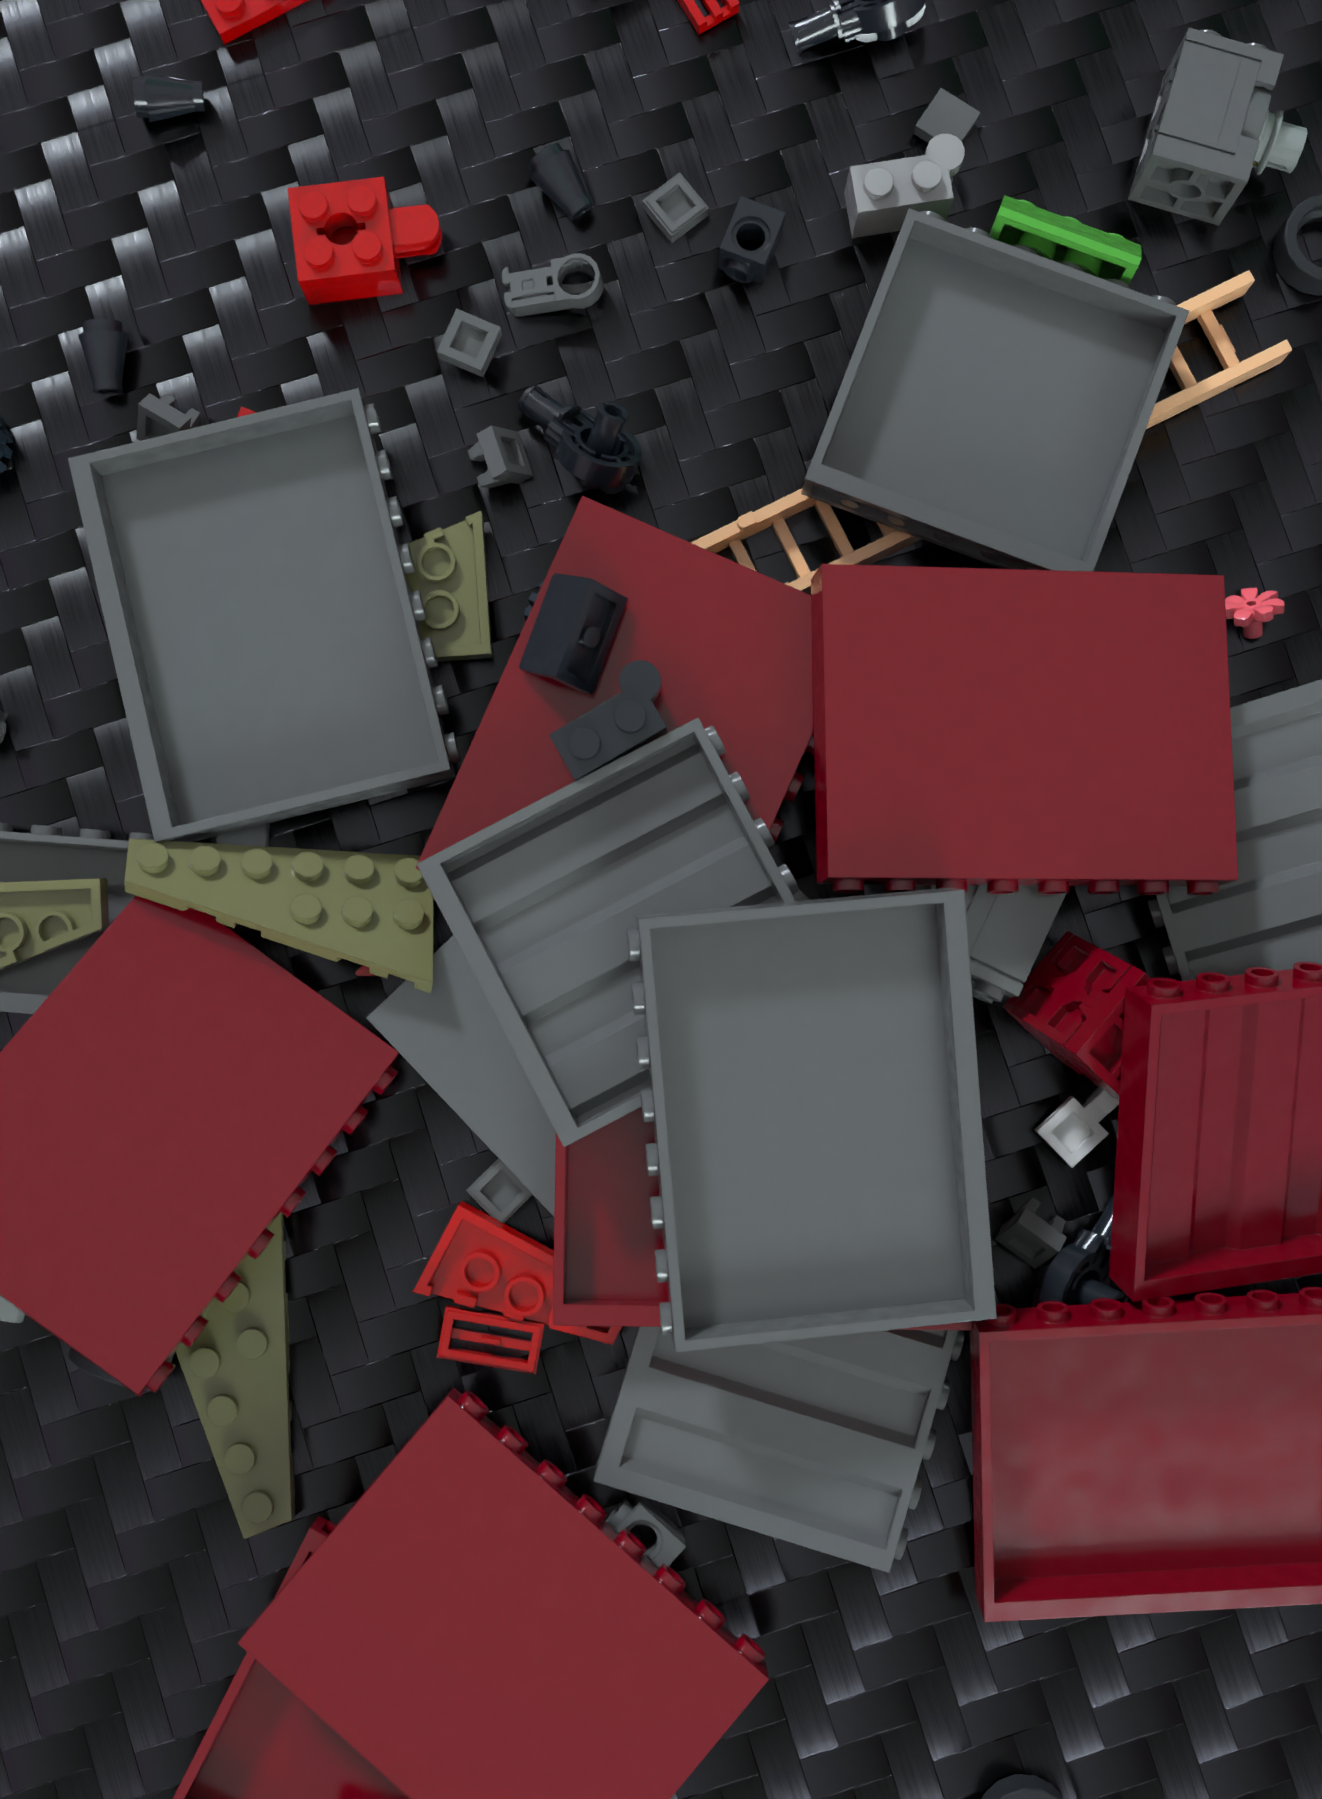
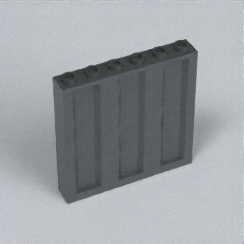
(558, 884)
(1276, 903)
(785, 1435)

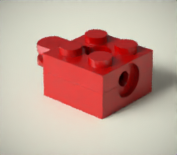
(362, 258)

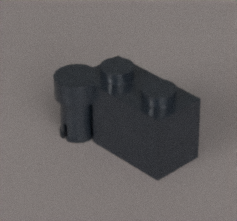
(615, 725)

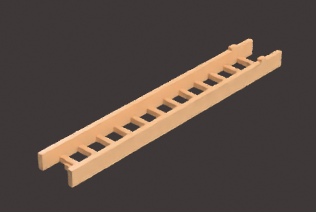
(895, 540)

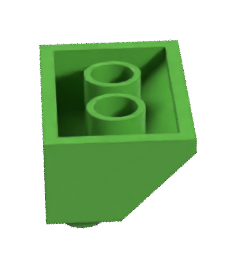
(1066, 240)

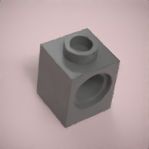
(669, 1538)

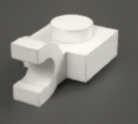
(1075, 1127)

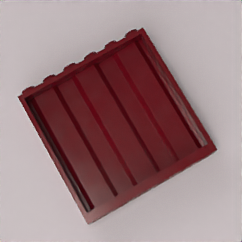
(1219, 1132)

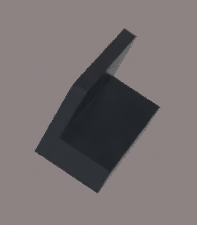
(573, 632)

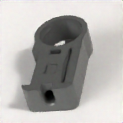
(543, 291)

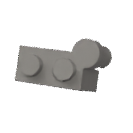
(885, 190)

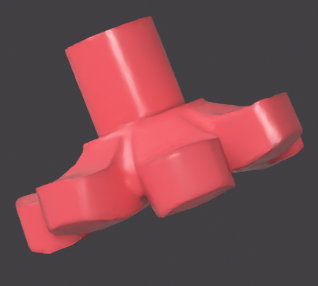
(1252, 610)

